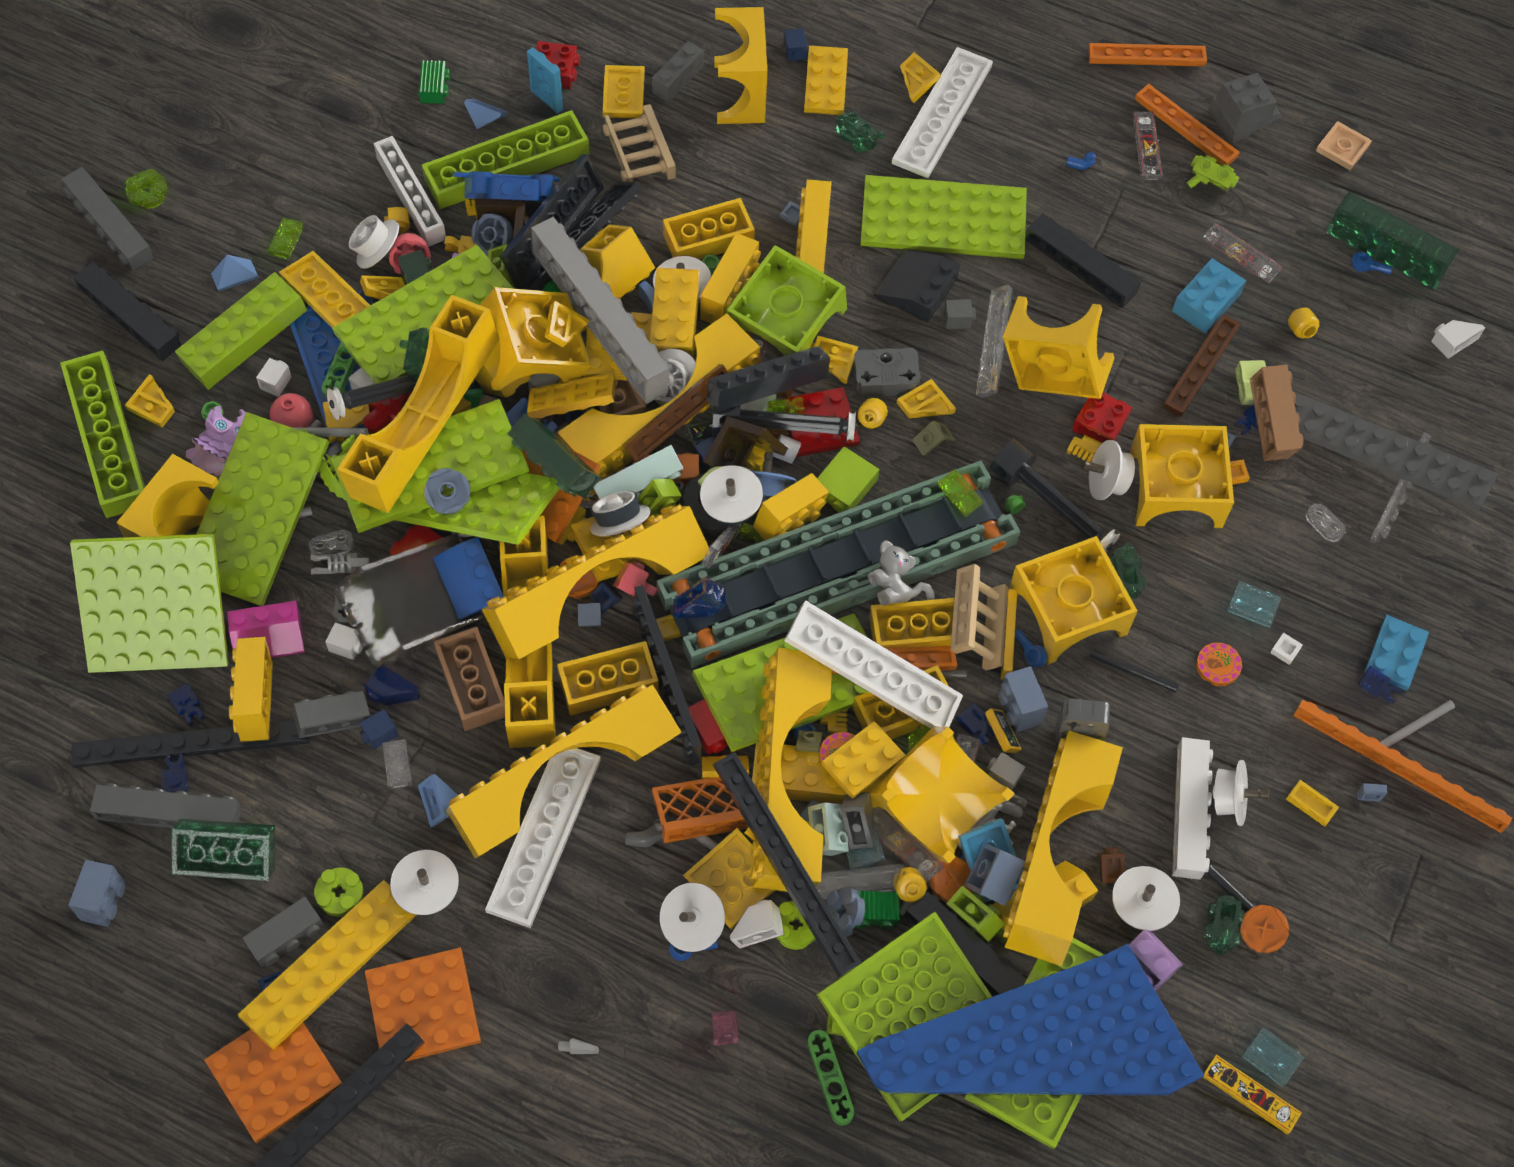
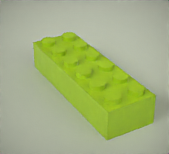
(241, 330)

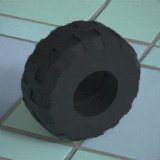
(691, 497)

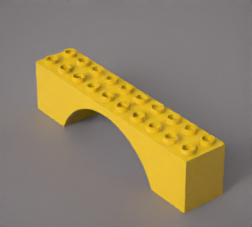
(620, 264)
(601, 434)
(384, 462)
(531, 614)
(528, 679)
(793, 692)
(493, 809)
(1043, 906)

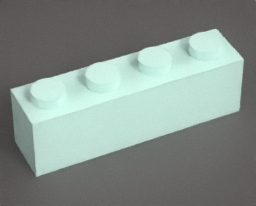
(636, 477)

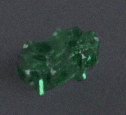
(857, 132)
(416, 351)
(1128, 569)
(1223, 933)

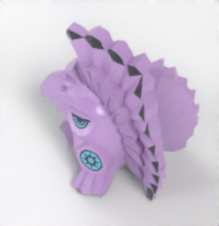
(215, 443)

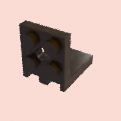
(512, 210)
(740, 439)

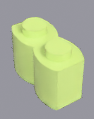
(1244, 371)

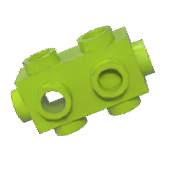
(1208, 170)

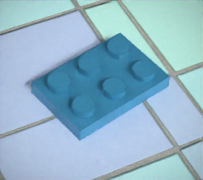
(545, 80)
(1397, 651)
(992, 833)

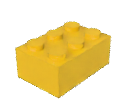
(791, 508)

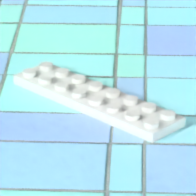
(942, 112)
(873, 667)
(542, 836)

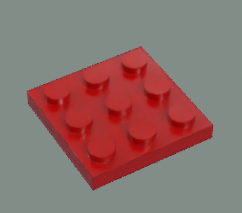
(824, 403)

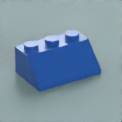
(467, 577)

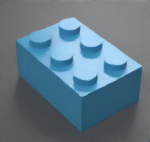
(1208, 295)

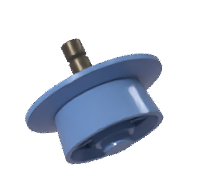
(771, 482)

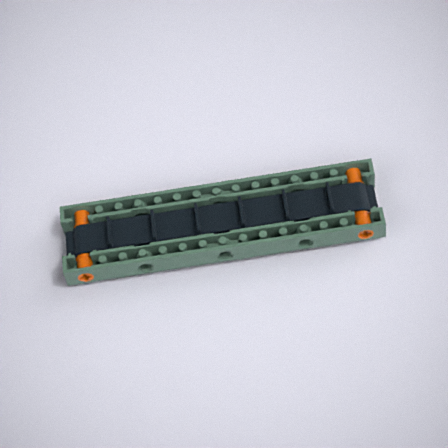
(832, 561)

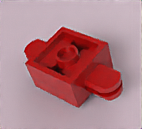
(384, 412)

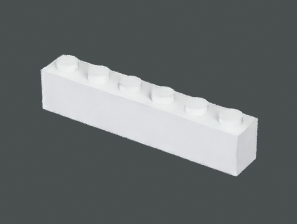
(410, 191)
(1191, 808)

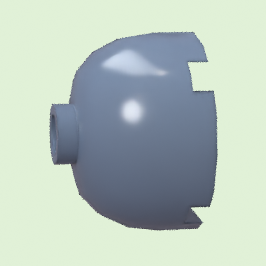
(492, 232)

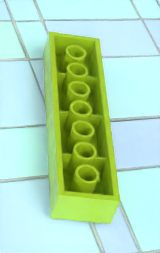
(515, 153)
(103, 432)

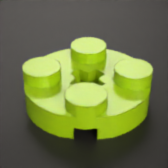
(332, 880)
(794, 938)

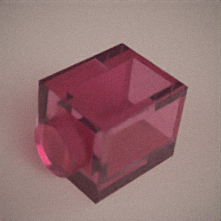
(724, 1027)

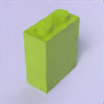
(848, 480)

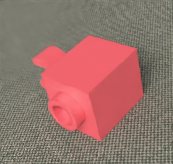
(633, 576)

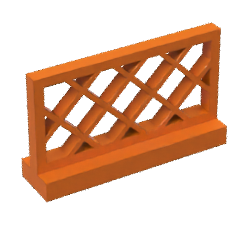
(701, 825)

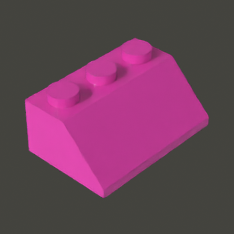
(275, 622)

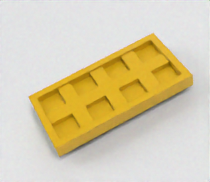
(826, 80)
(571, 395)

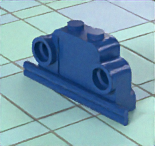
(509, 187)

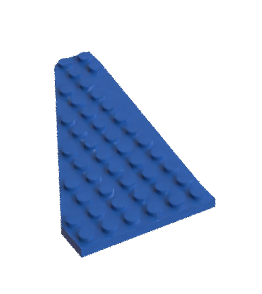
(1061, 1035)

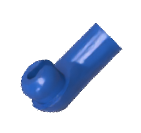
(1081, 164)

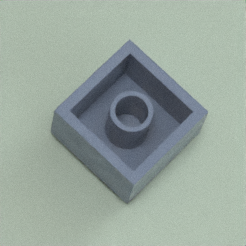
(1023, 699)
(995, 874)
(97, 893)

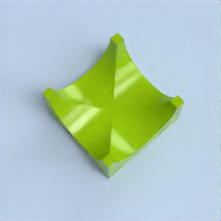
(787, 302)

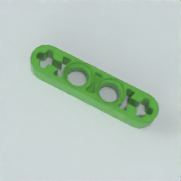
(339, 364)
(833, 1076)

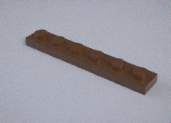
(1201, 365)
(671, 418)

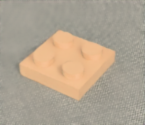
(1343, 145)

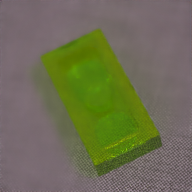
(286, 238)
(960, 493)

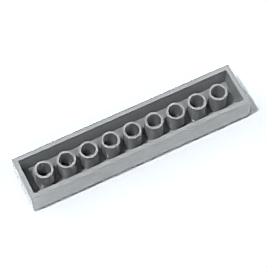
(607, 317)

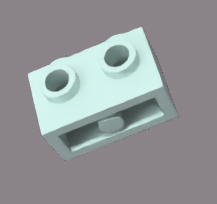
(828, 821)

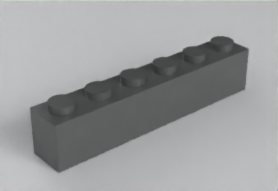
(107, 219)
(159, 807)

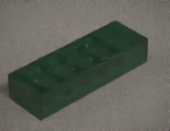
(1392, 240)

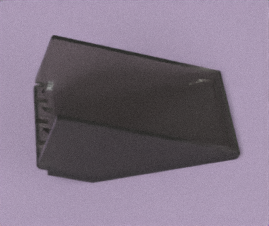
(401, 603)

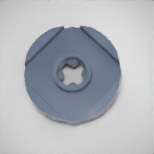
(442, 503)
(855, 908)

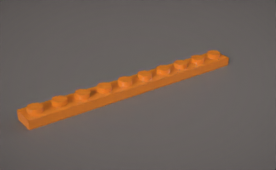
(1400, 765)

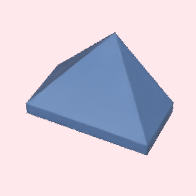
(483, 113)
(233, 272)
(435, 798)

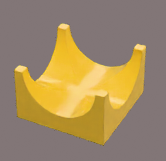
(745, 65)
(521, 328)
(1057, 358)
(1183, 471)
(169, 502)
(1074, 595)
(938, 793)

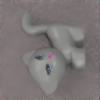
(895, 564)

